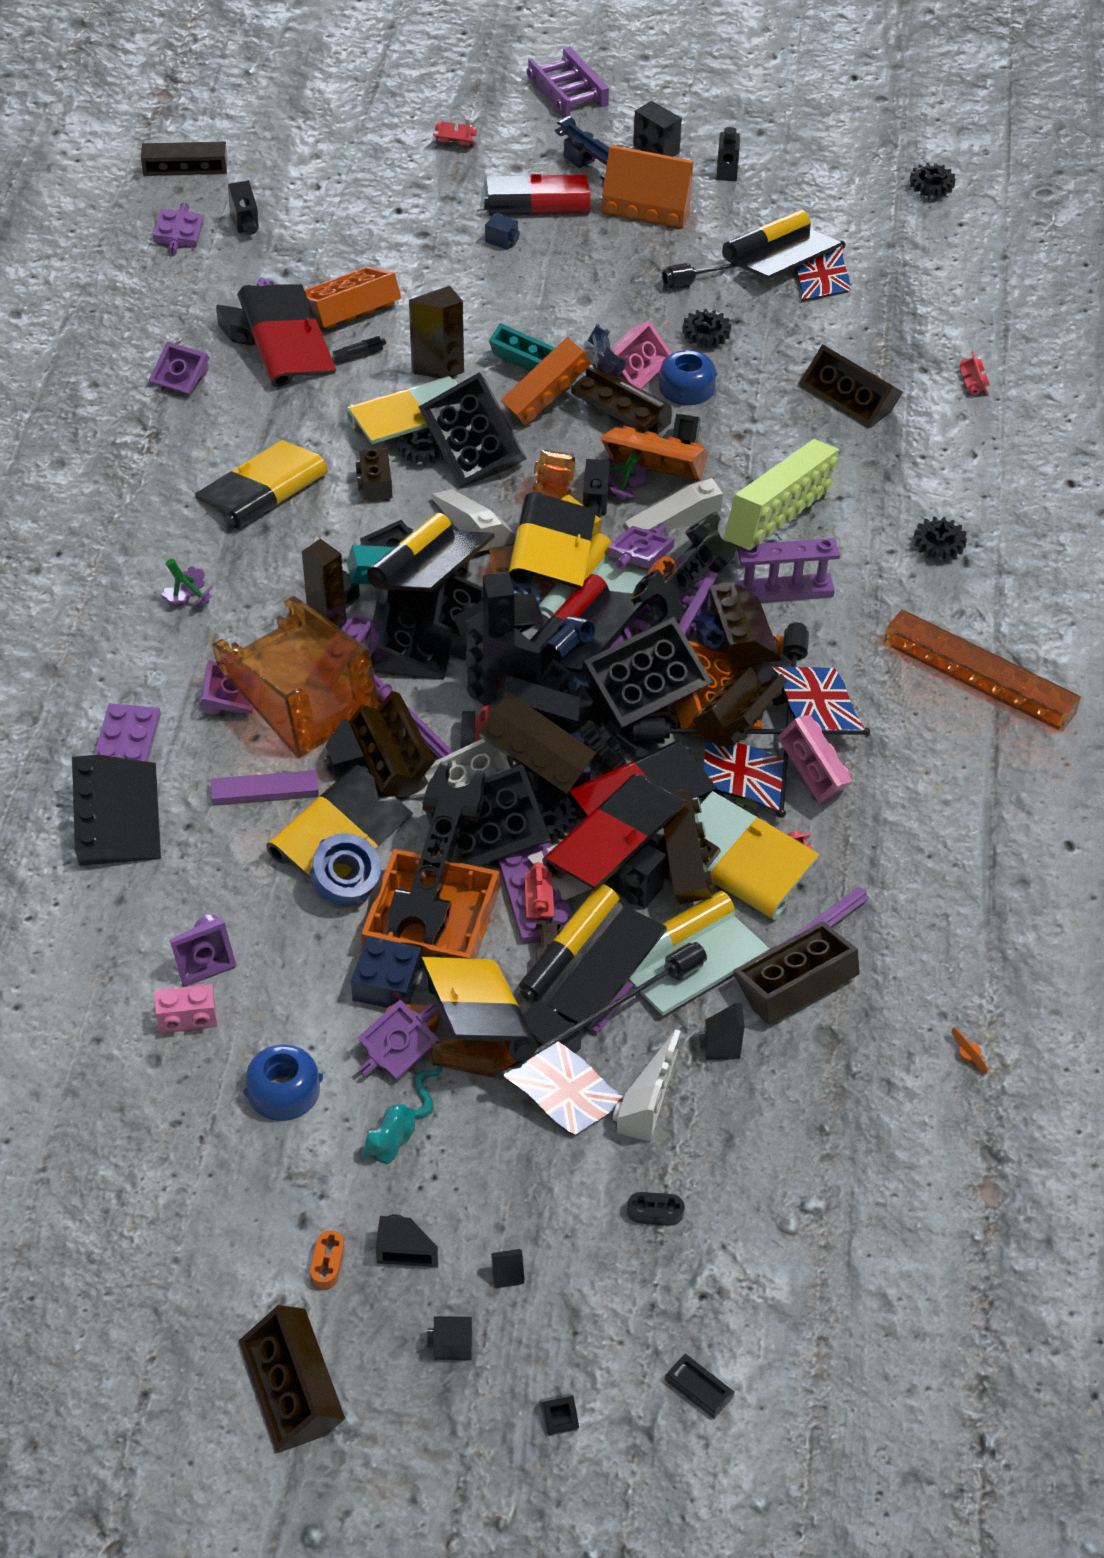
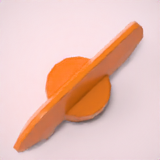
(969, 1051)

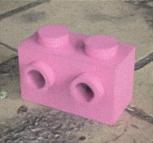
(185, 1008)

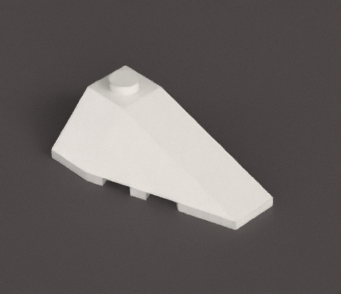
(681, 506)
(473, 517)
(467, 761)
(645, 1097)

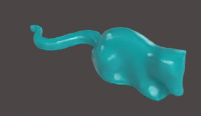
(399, 1123)

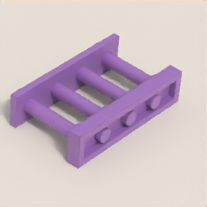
(576, 69)
(789, 587)
(695, 605)

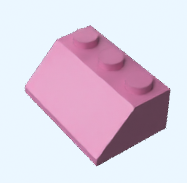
(643, 352)
(814, 758)

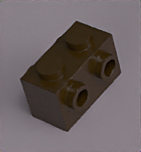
(375, 474)

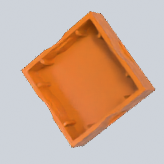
(472, 896)

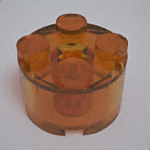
(554, 473)

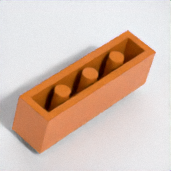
(546, 381)

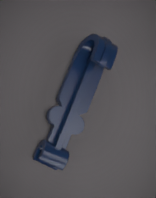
(585, 139)
(604, 357)

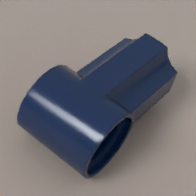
(709, 630)
(573, 632)

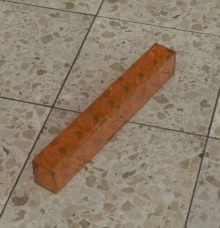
(982, 670)

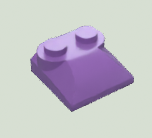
(179, 368)
(220, 693)
(203, 950)

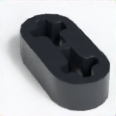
(467, 728)
(655, 1208)

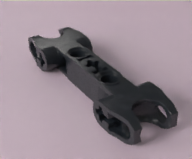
(665, 590)
(450, 808)

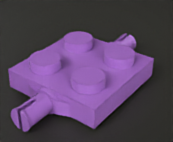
(178, 228)
(640, 546)
(398, 1040)

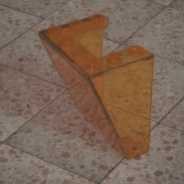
(301, 676)

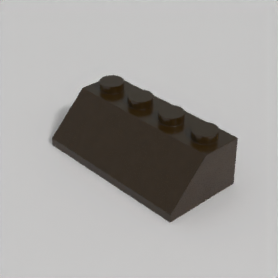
(437, 333)
(850, 387)
(745, 626)
(536, 743)
(797, 972)
(291, 1378)

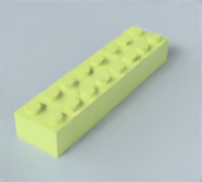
(781, 494)

